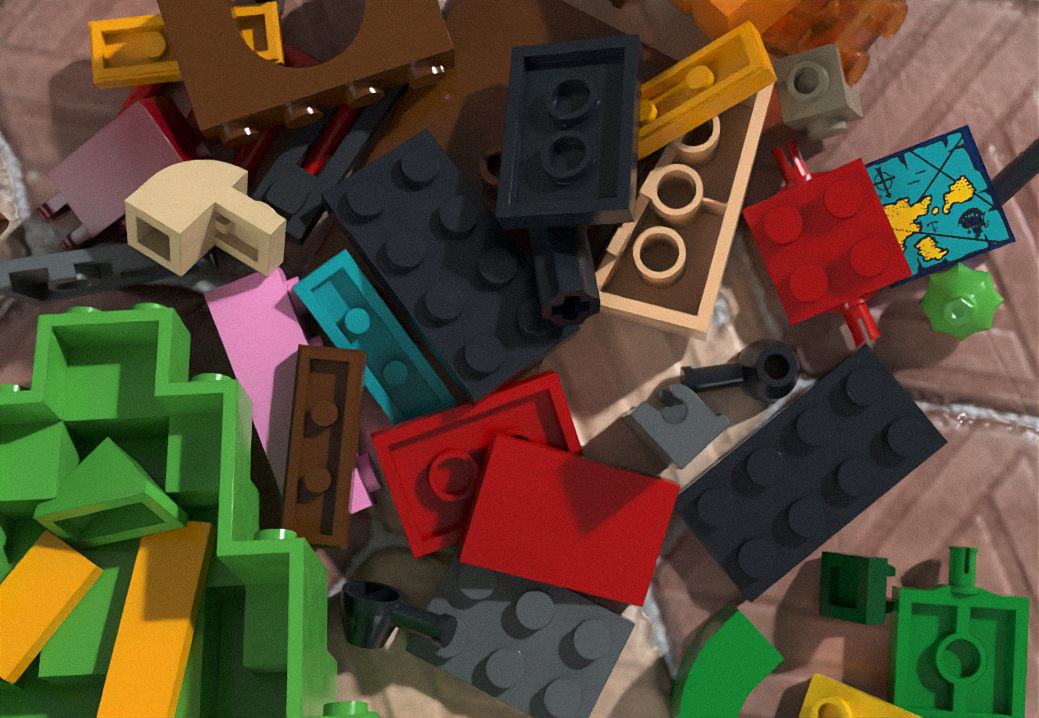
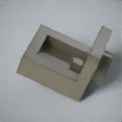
(815, 93)

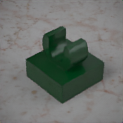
(854, 587)

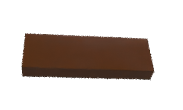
(323, 444)

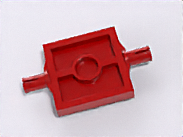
(827, 242)

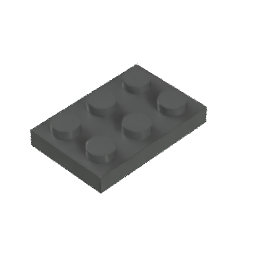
(525, 640)

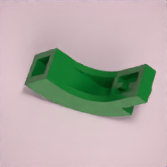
(722, 667)

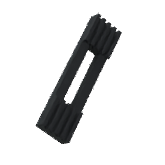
(297, 192)

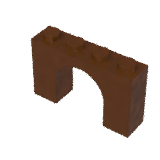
(243, 93)

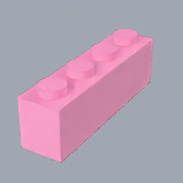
(261, 331)

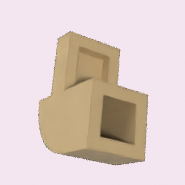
(200, 206)

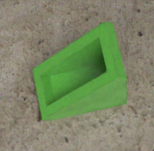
(109, 502)

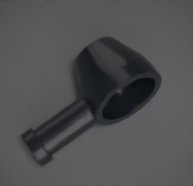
(748, 372)
(375, 609)

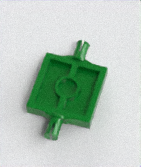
(958, 647)

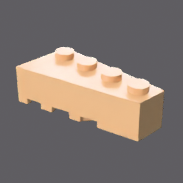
(676, 251)

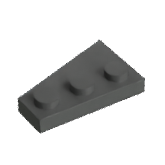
(85, 272)

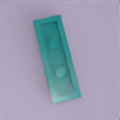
(360, 320)

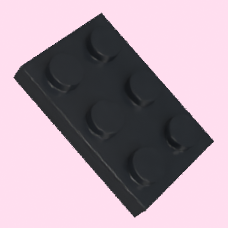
(571, 134)

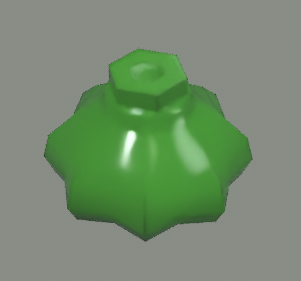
(960, 301)

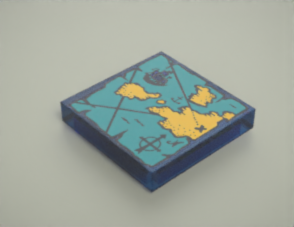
(940, 203)

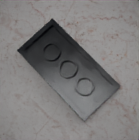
(446, 265)
(807, 472)

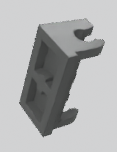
(677, 430)

